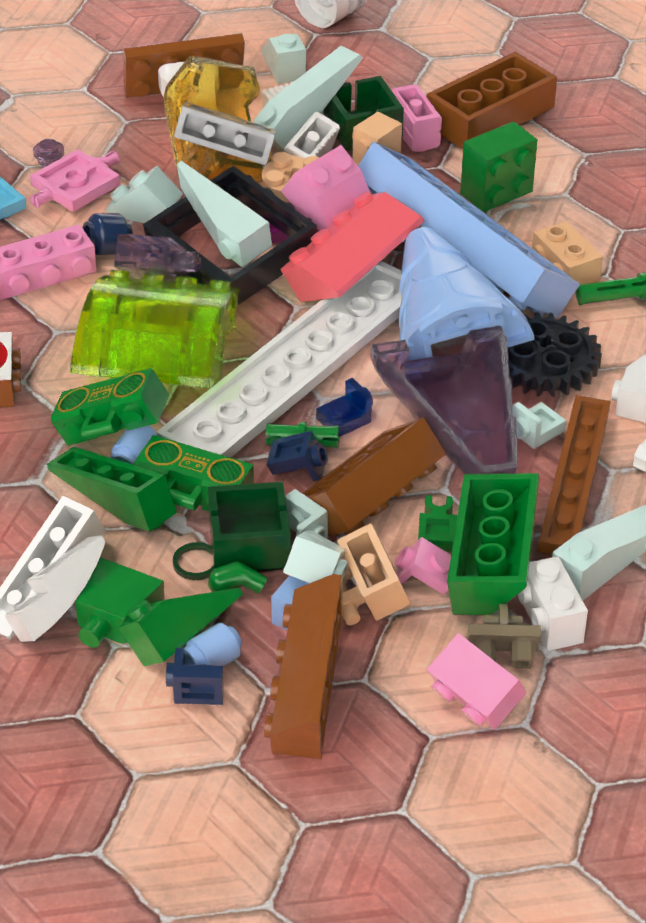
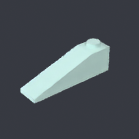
(307, 95)
(232, 225)
(603, 550)

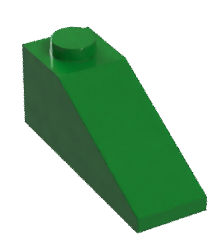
(163, 626)

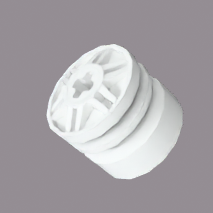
(327, 12)

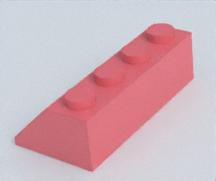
(349, 246)

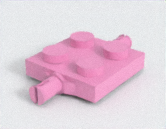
(75, 180)

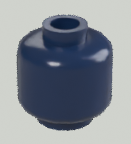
(104, 231)

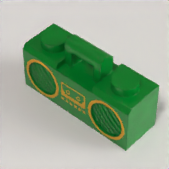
(109, 406)
(192, 470)

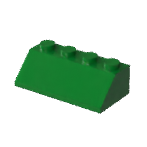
(492, 541)

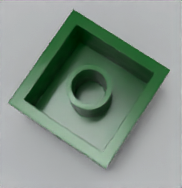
(498, 166)

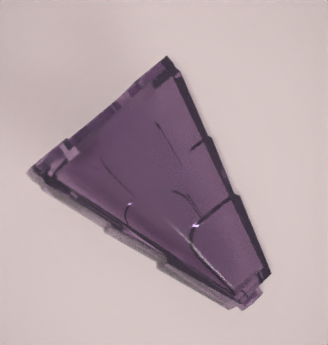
(461, 398)

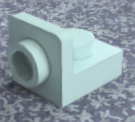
(306, 514)

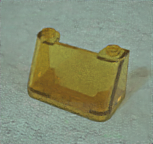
(218, 87)

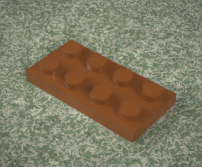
(143, 62)

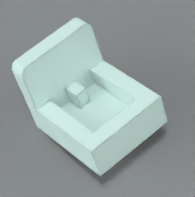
(537, 424)

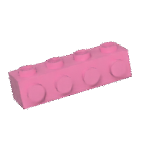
(45, 261)

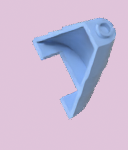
(449, 297)

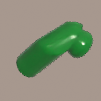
(236, 574)

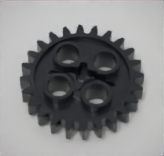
(556, 359)

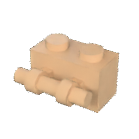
(374, 575)

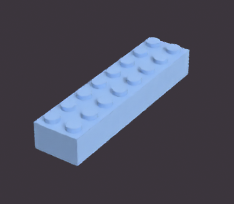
(488, 245)

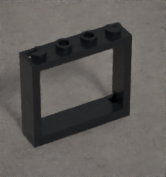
(264, 270)

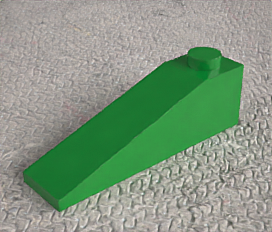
(125, 490)

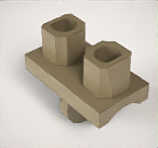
(506, 633)

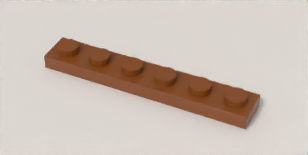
(574, 473)

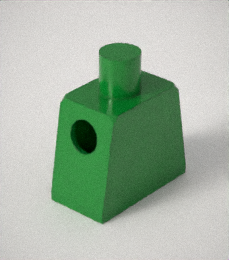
(108, 598)

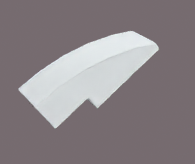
(55, 589)

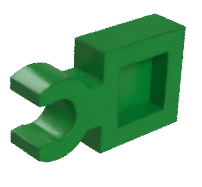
(438, 524)

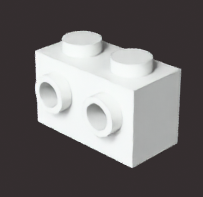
(554, 604)

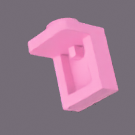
(425, 563)

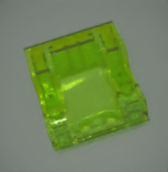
(155, 325)

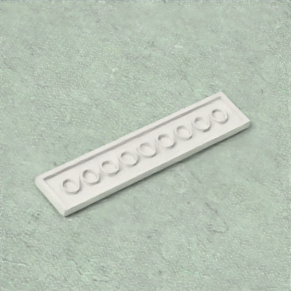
(289, 366)

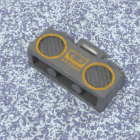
(225, 133)

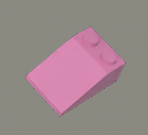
(326, 187)

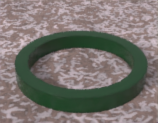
(187, 547)

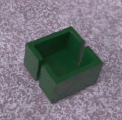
(371, 96)
(249, 525)

